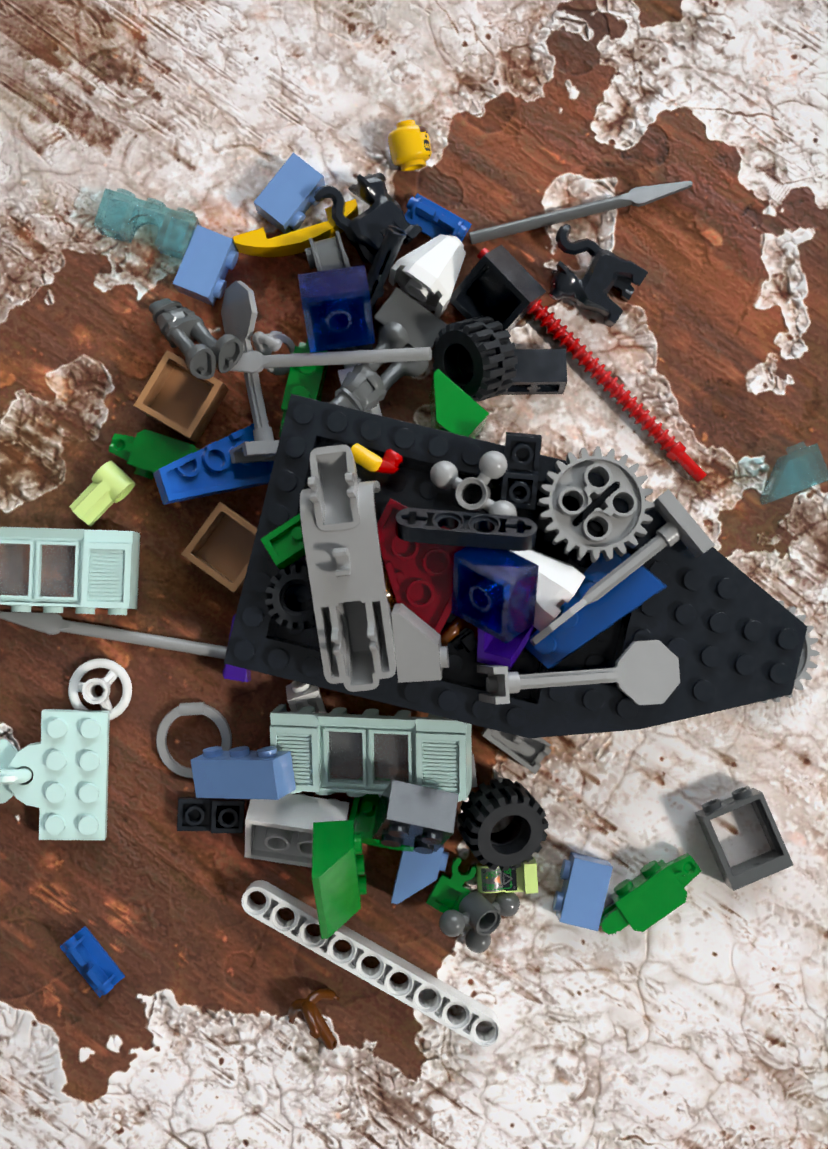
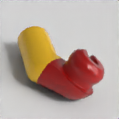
(373, 462)

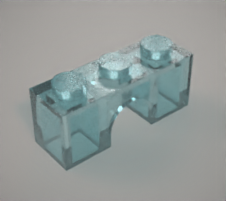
(123, 215)

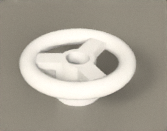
(88, 687)

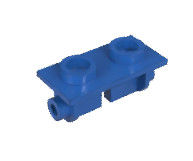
(435, 219)
(92, 961)

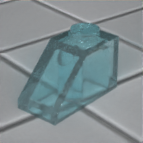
(795, 472)

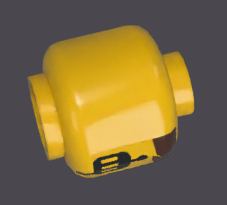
(409, 146)

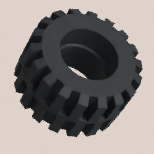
(476, 356)
(514, 842)

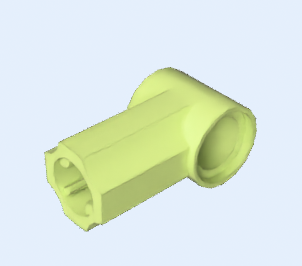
(108, 487)

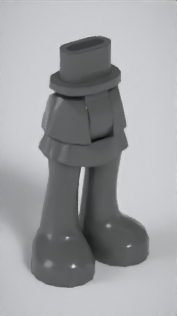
(183, 328)
(364, 387)

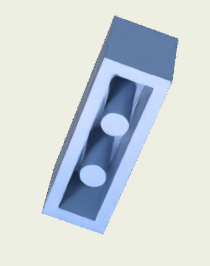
(243, 773)

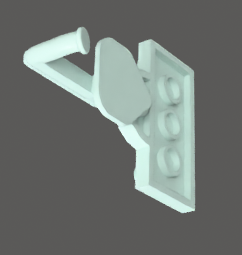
(66, 772)

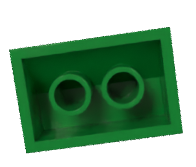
(454, 409)
(337, 873)

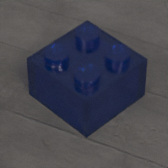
(336, 308)
(494, 591)

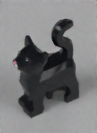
(369, 227)
(602, 274)

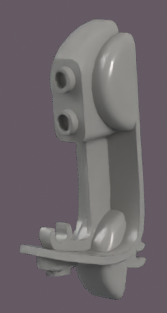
(346, 571)

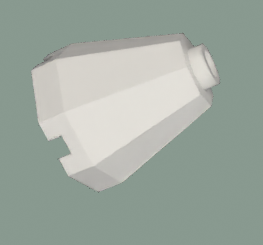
(430, 272)
(555, 585)

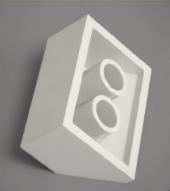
(284, 827)

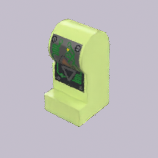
(514, 880)

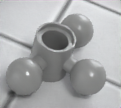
(492, 466)

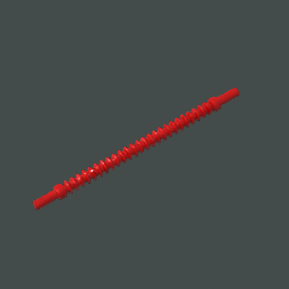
(675, 451)

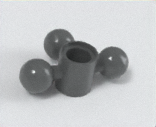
(481, 915)

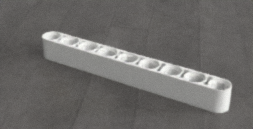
(379, 976)

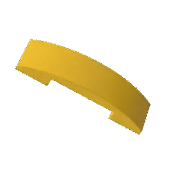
(291, 243)

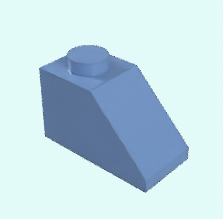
(417, 872)

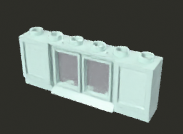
(69, 569)
(371, 750)

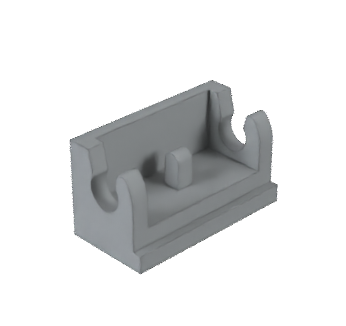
(524, 750)

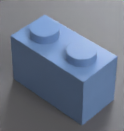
(289, 194)
(206, 265)
(582, 891)

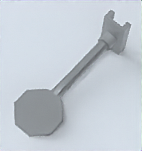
(239, 319)
(678, 527)
(643, 672)

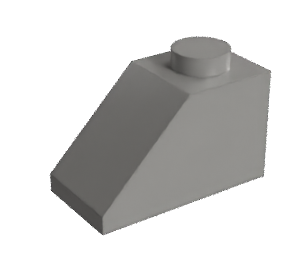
(417, 647)

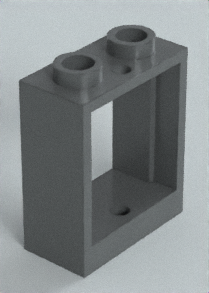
(759, 866)

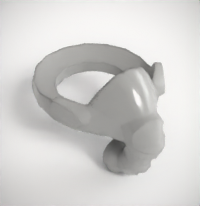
(272, 342)

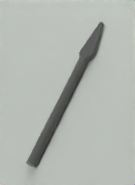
(636, 197)

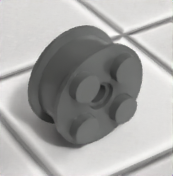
(327, 254)

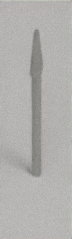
(255, 361)
(53, 624)

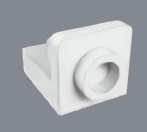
(304, 695)

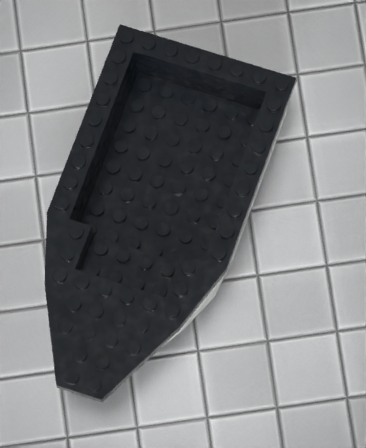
(721, 625)

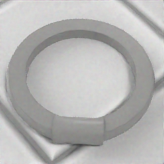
(187, 709)

